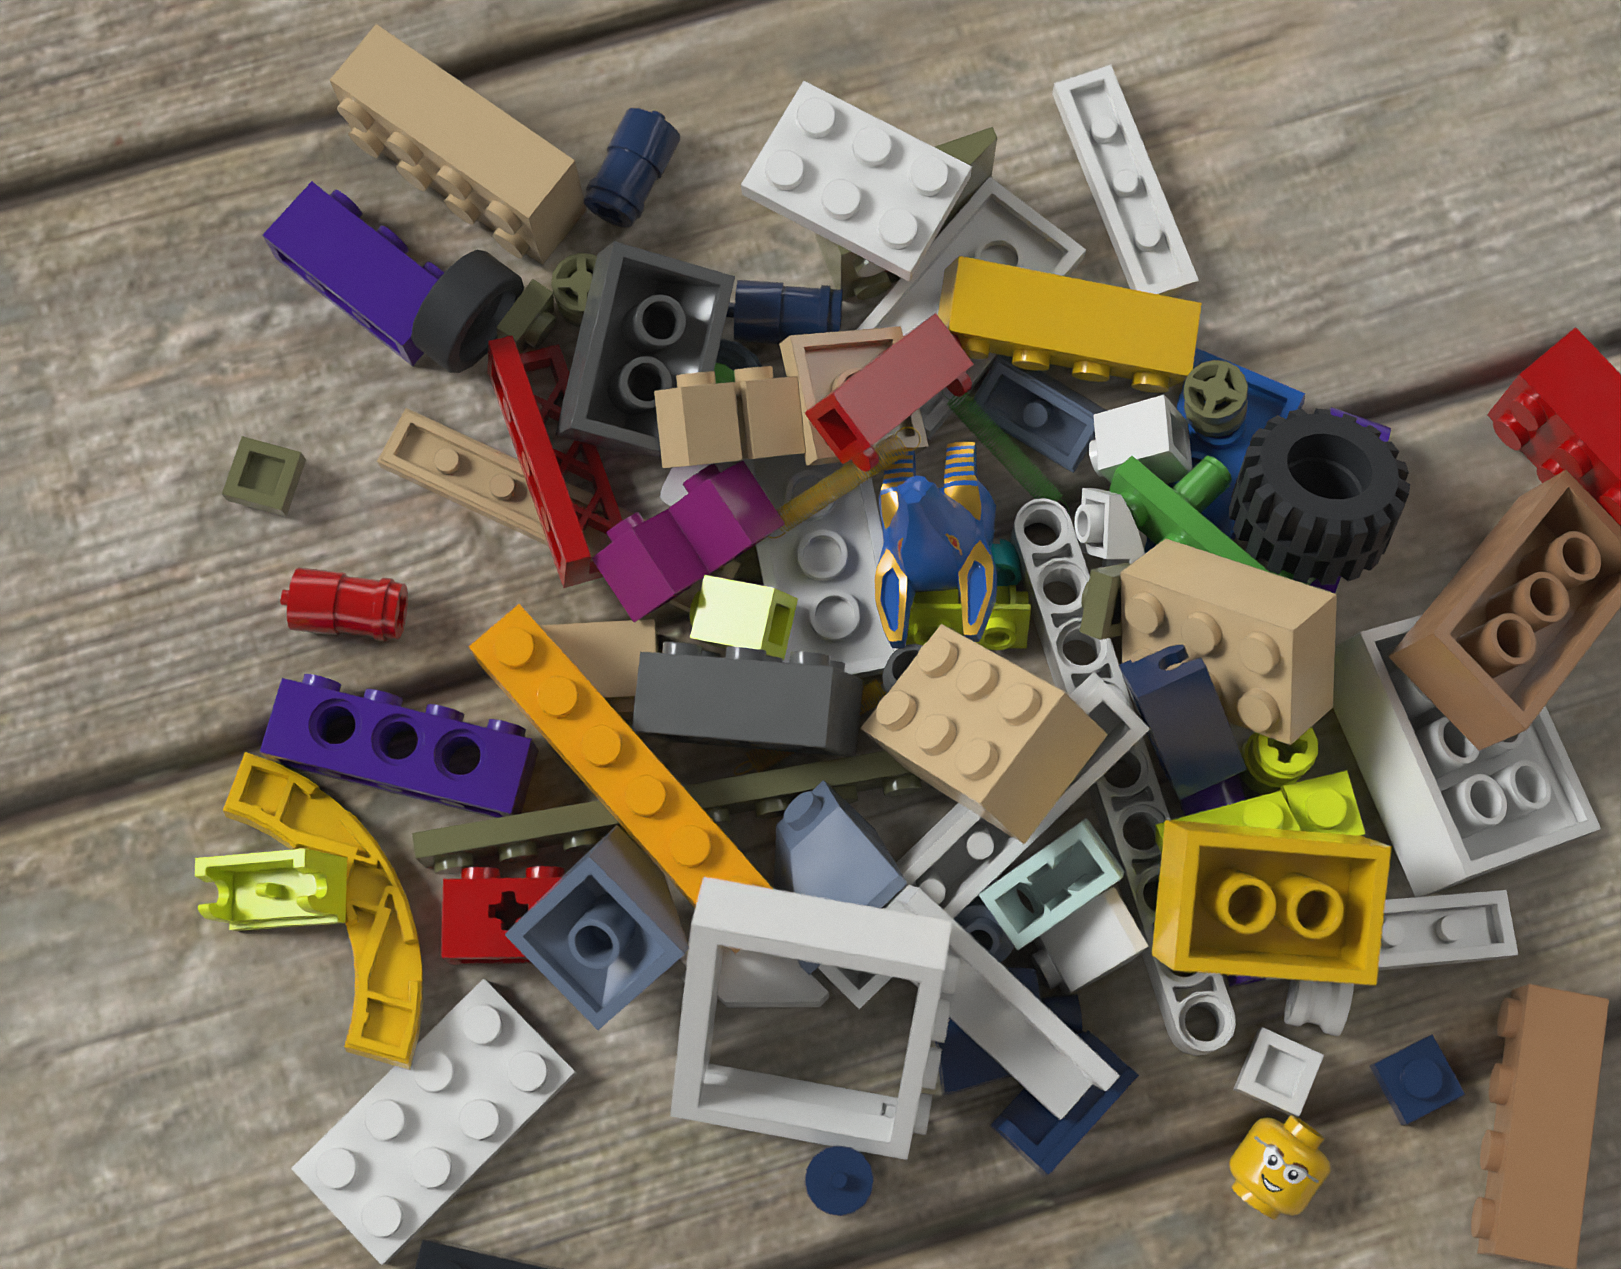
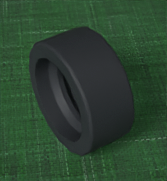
(465, 310)

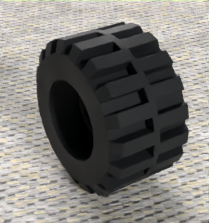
(1318, 496)

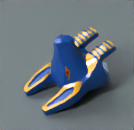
(935, 541)

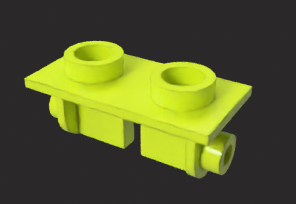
(1005, 629)

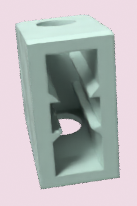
(1054, 881)

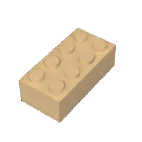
(458, 146)

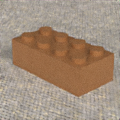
(1518, 613)

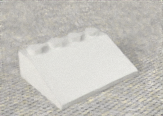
(1438, 795)

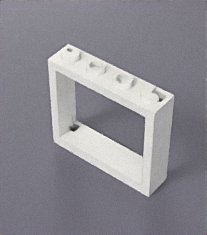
(823, 934)

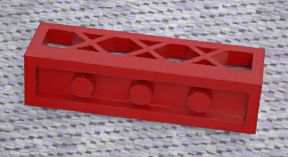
(545, 466)

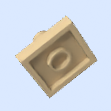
(827, 361)

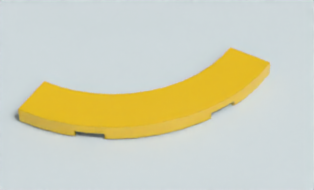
(377, 910)

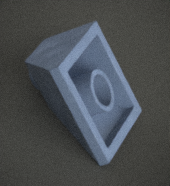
(832, 854)
(604, 929)

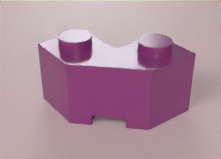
(692, 538)

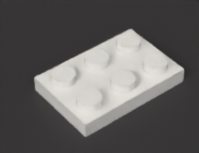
(856, 180)

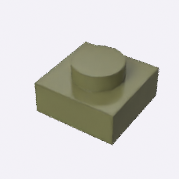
(530, 317)
(264, 476)
(1103, 602)

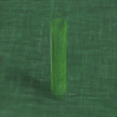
(1047, 489)

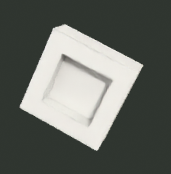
(1278, 1072)

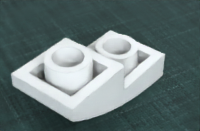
(1107, 528)

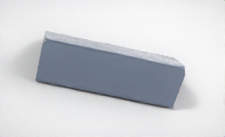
(1038, 411)

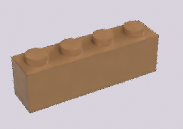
(1541, 1126)

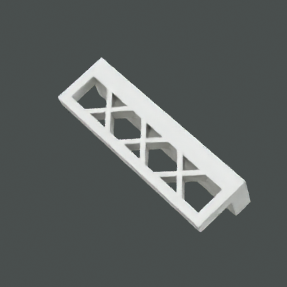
(1011, 1020)

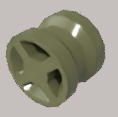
(570, 279)
(1215, 383)

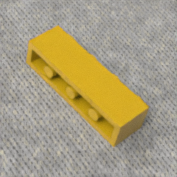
(1069, 324)

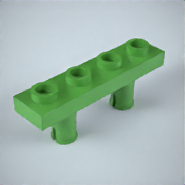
(1177, 511)

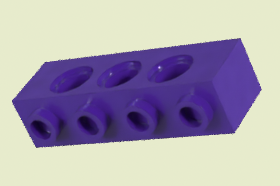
(299, 741)

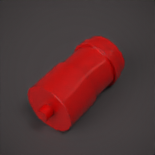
(344, 604)

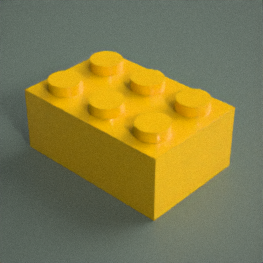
(1270, 902)

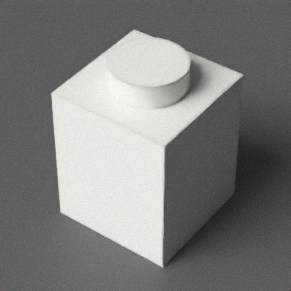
(1148, 431)

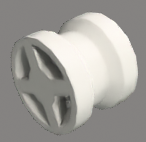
(1319, 1004)

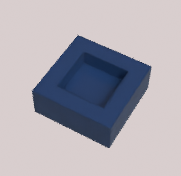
(1417, 1080)

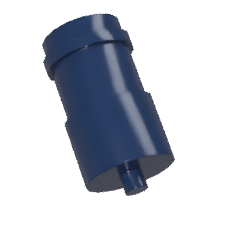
(631, 167)
(774, 311)
(839, 1180)

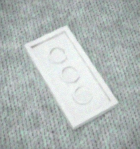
(988, 228)
(826, 564)
(434, 1125)

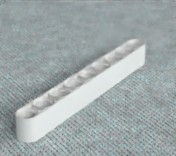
(1114, 805)

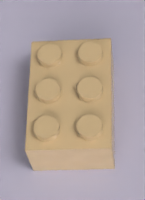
(1254, 630)
(984, 732)

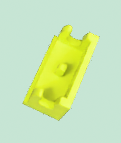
(275, 889)

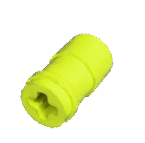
(1275, 763)

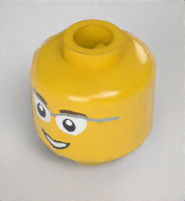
(1279, 1166)

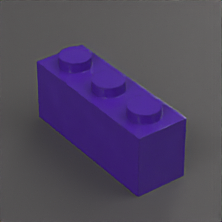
(354, 265)

